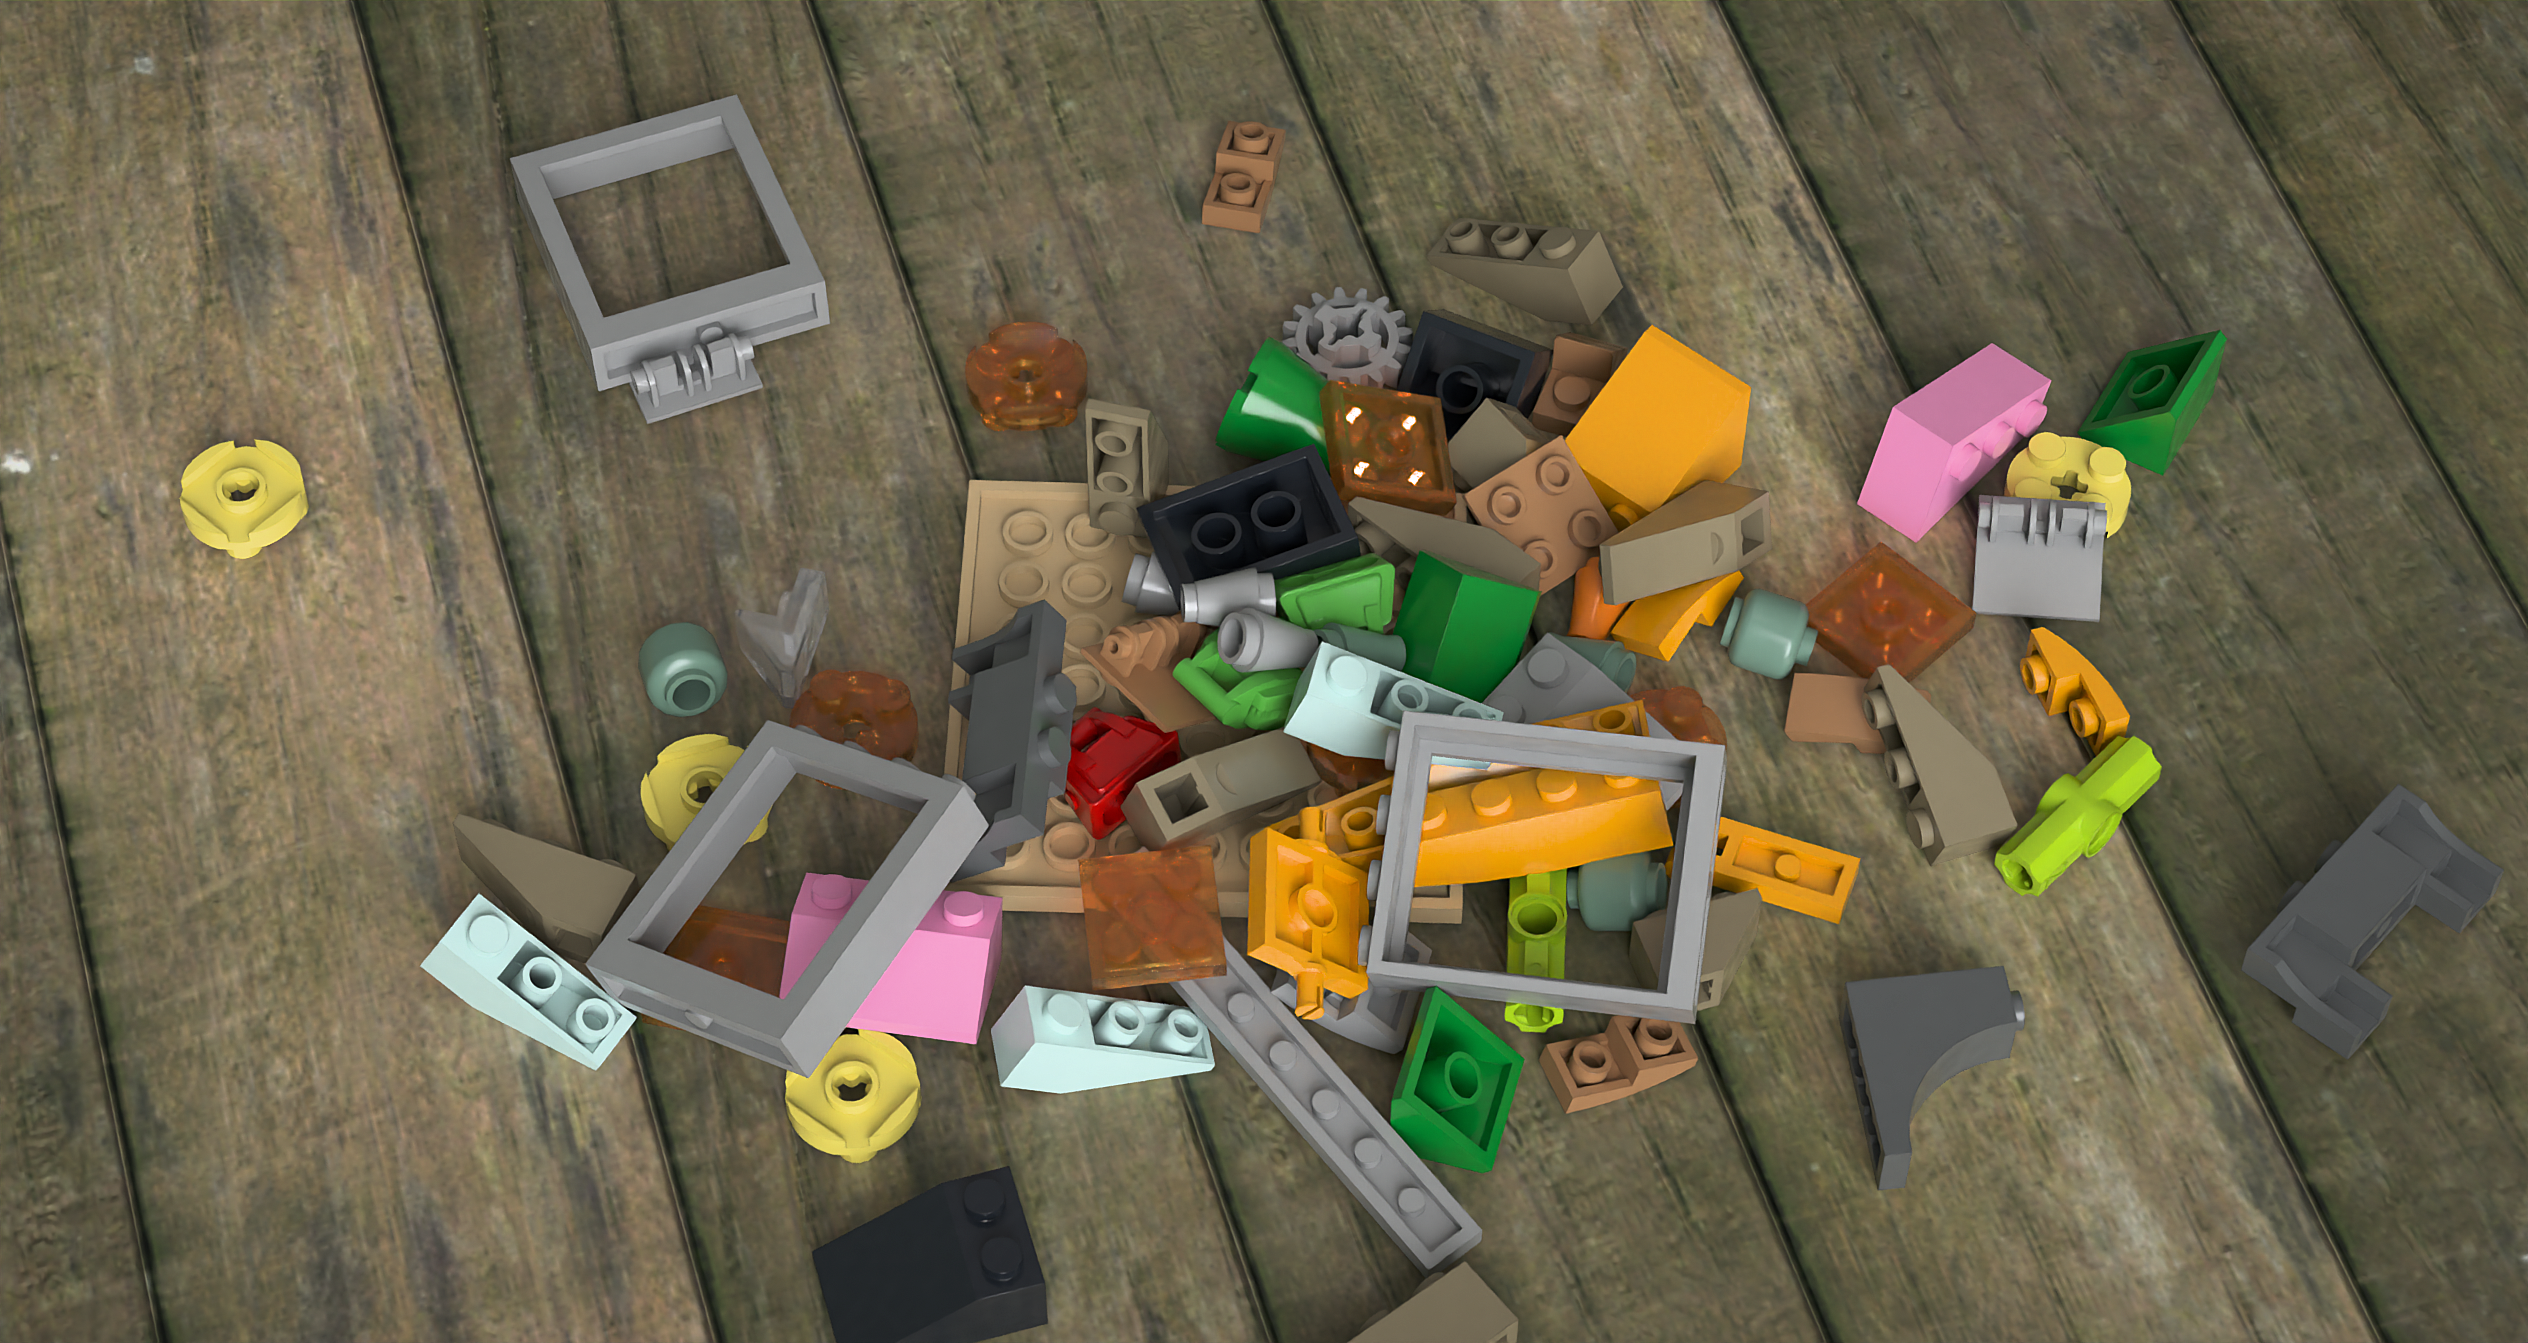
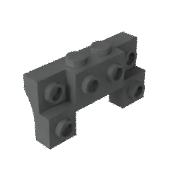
(1016, 729)
(2352, 904)

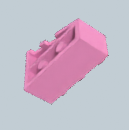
(1951, 438)

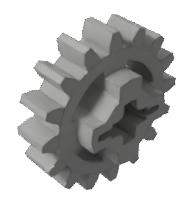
(1348, 338)

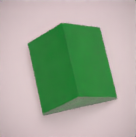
(2156, 399)
(1463, 625)
(1454, 1087)

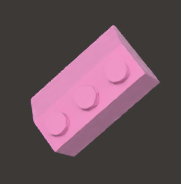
(936, 980)

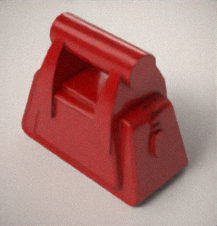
(1107, 770)

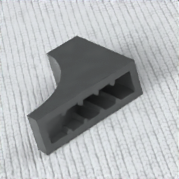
(1910, 1039)

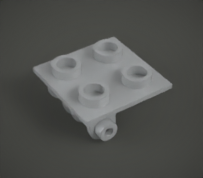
(670, 391)
(2039, 558)

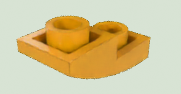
(1662, 620)
(2072, 684)

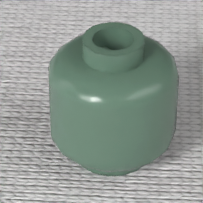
(1768, 634)
(682, 669)
(1617, 891)

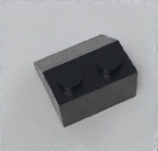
(1472, 362)

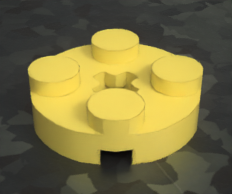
(2075, 463)
(246, 524)
(675, 781)
(864, 1125)

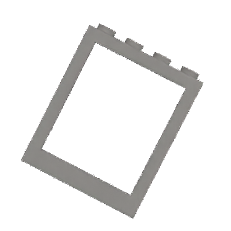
(757, 305)
(1401, 818)
(805, 1024)

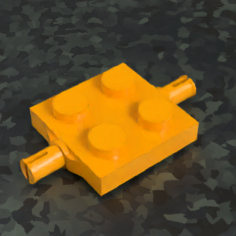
(1307, 912)

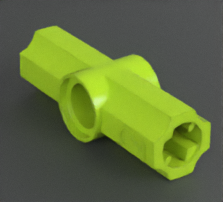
(2077, 815)
(1536, 941)

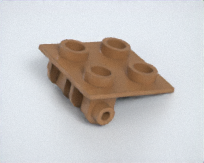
(1545, 511)
(1142, 664)

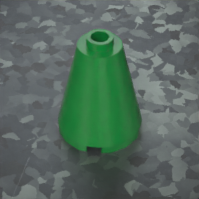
(1275, 407)

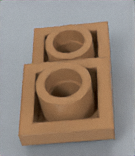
(1243, 176)
(1832, 712)
(1616, 1063)

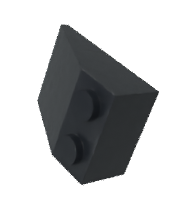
(1265, 517)
(937, 1268)

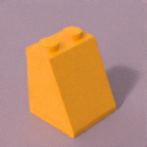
(1660, 428)

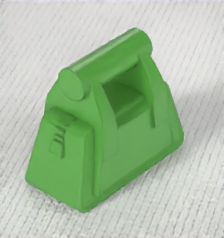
(1344, 593)
(1235, 697)

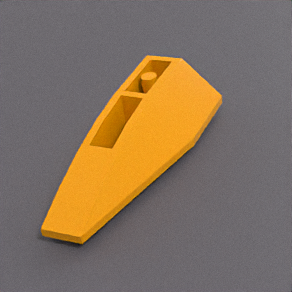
(1512, 816)

